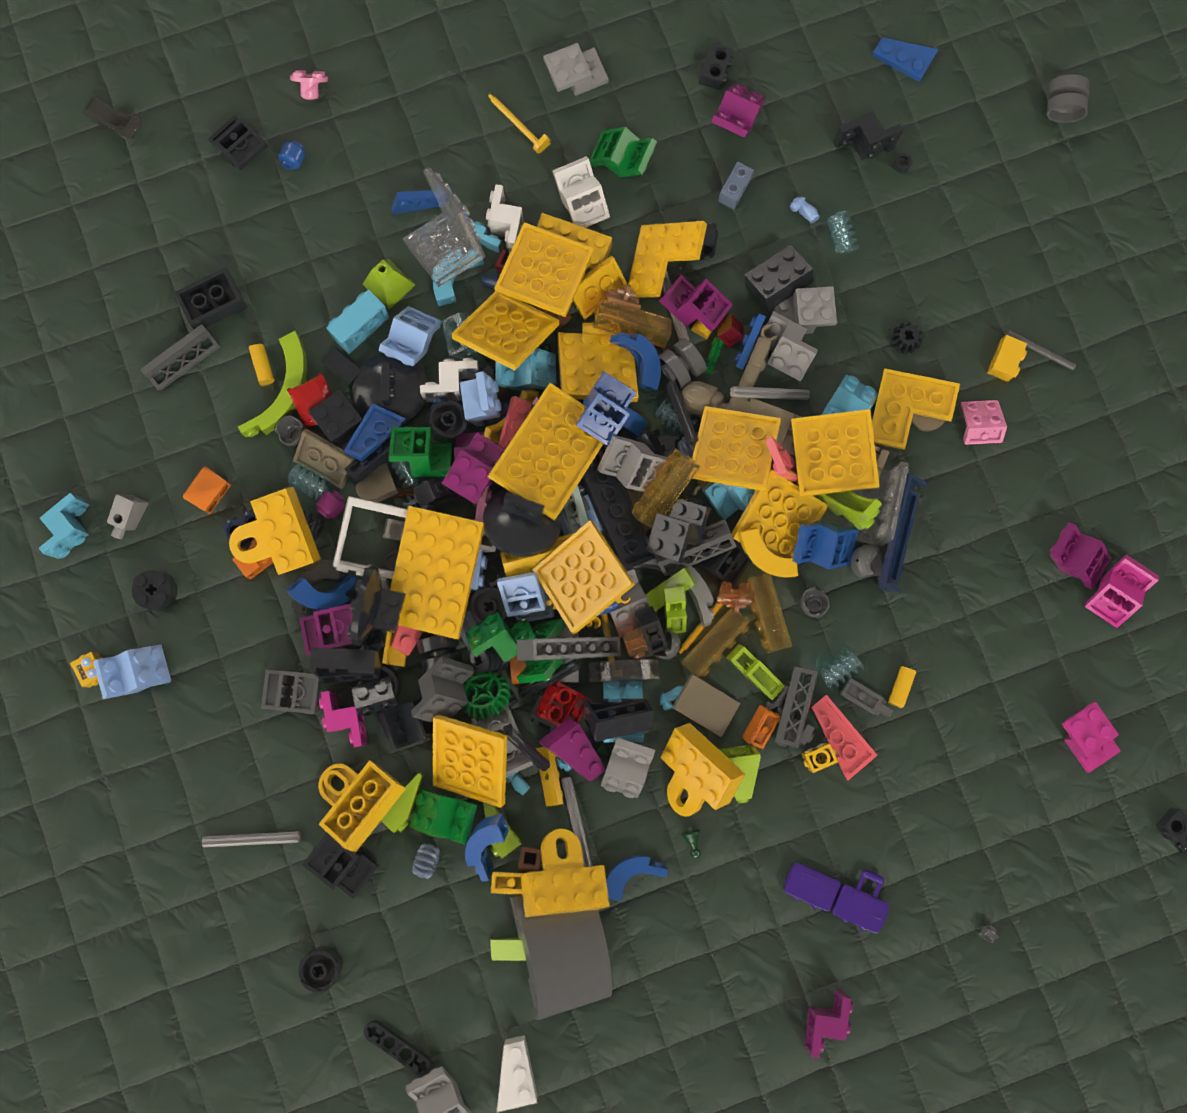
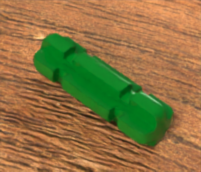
(713, 355)

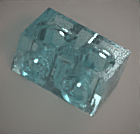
(454, 347)

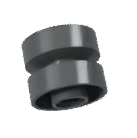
(1068, 98)
(682, 363)

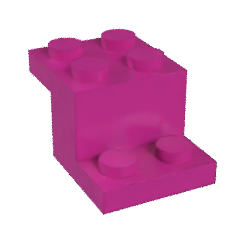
(1121, 591)
(342, 719)
(1091, 737)

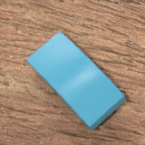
(491, 242)

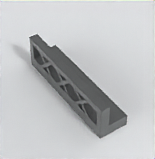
(178, 351)
(712, 537)
(791, 705)

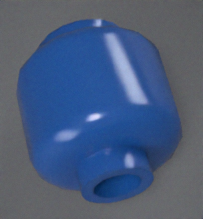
(291, 155)

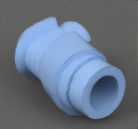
(805, 209)

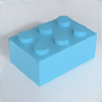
(358, 321)

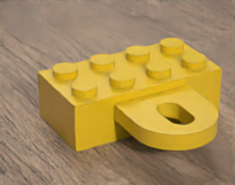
(600, 242)
(279, 533)
(699, 770)
(359, 804)
(563, 883)

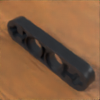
(395, 1051)

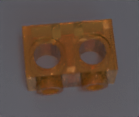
(635, 644)

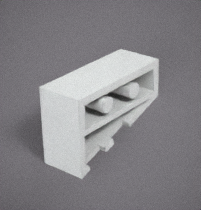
(517, 1078)

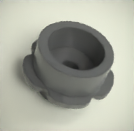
(988, 933)

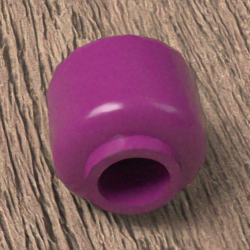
(330, 504)

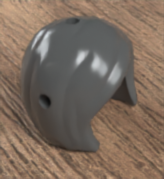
(866, 561)

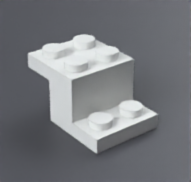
(581, 193)
(503, 218)
(450, 376)

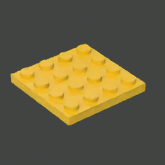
(544, 269)
(505, 329)
(586, 357)
(734, 448)
(835, 453)
(779, 515)
(583, 577)
(469, 760)

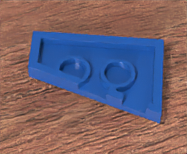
(905, 57)
(413, 201)
(749, 341)
(372, 431)

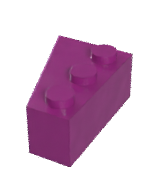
(574, 749)

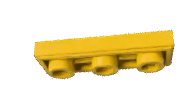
(550, 780)

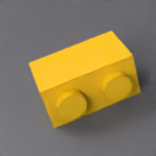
(1007, 358)

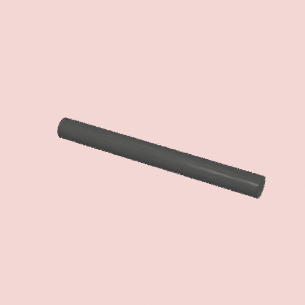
(1043, 351)

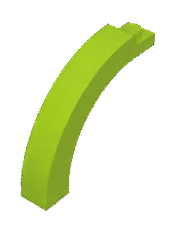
(283, 405)

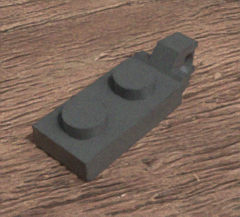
(865, 698)

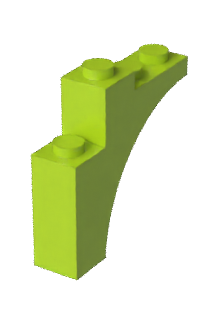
(855, 508)

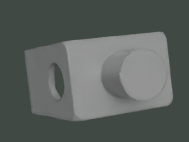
(126, 514)

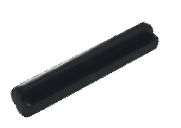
(527, 749)

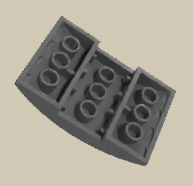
(564, 959)

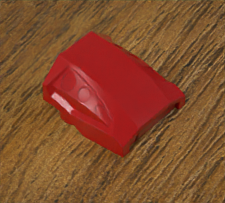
(308, 396)
(560, 704)

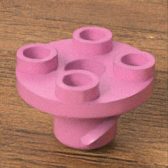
(309, 82)

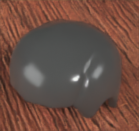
(289, 430)
(814, 602)
(673, 646)

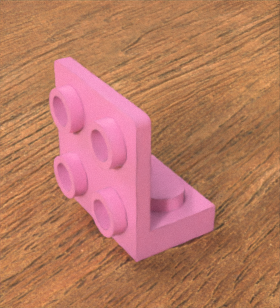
(983, 422)

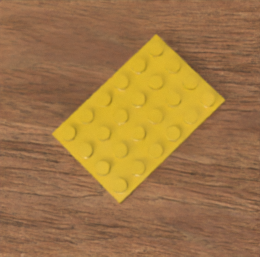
(547, 453)
(436, 570)

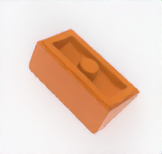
(761, 727)

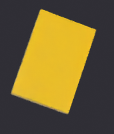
(595, 284)

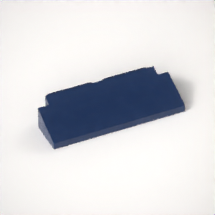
(897, 547)

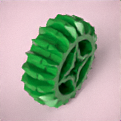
(484, 702)

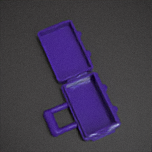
(847, 901)

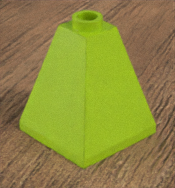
(388, 283)
(748, 760)

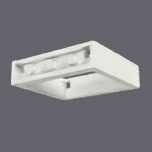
(344, 566)

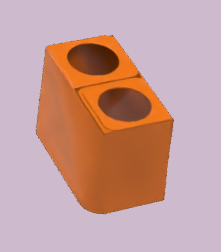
(206, 490)

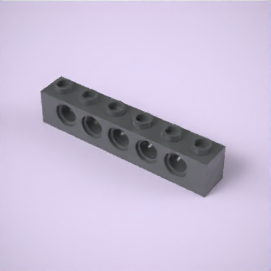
(568, 648)

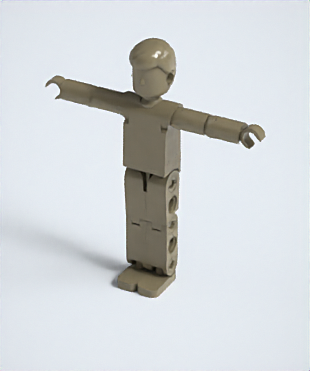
(700, 394)

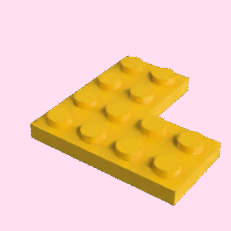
(659, 245)
(905, 395)

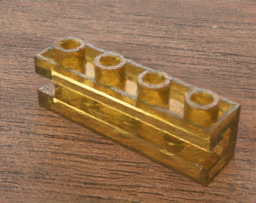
(621, 318)
(665, 487)
(768, 614)
(715, 642)

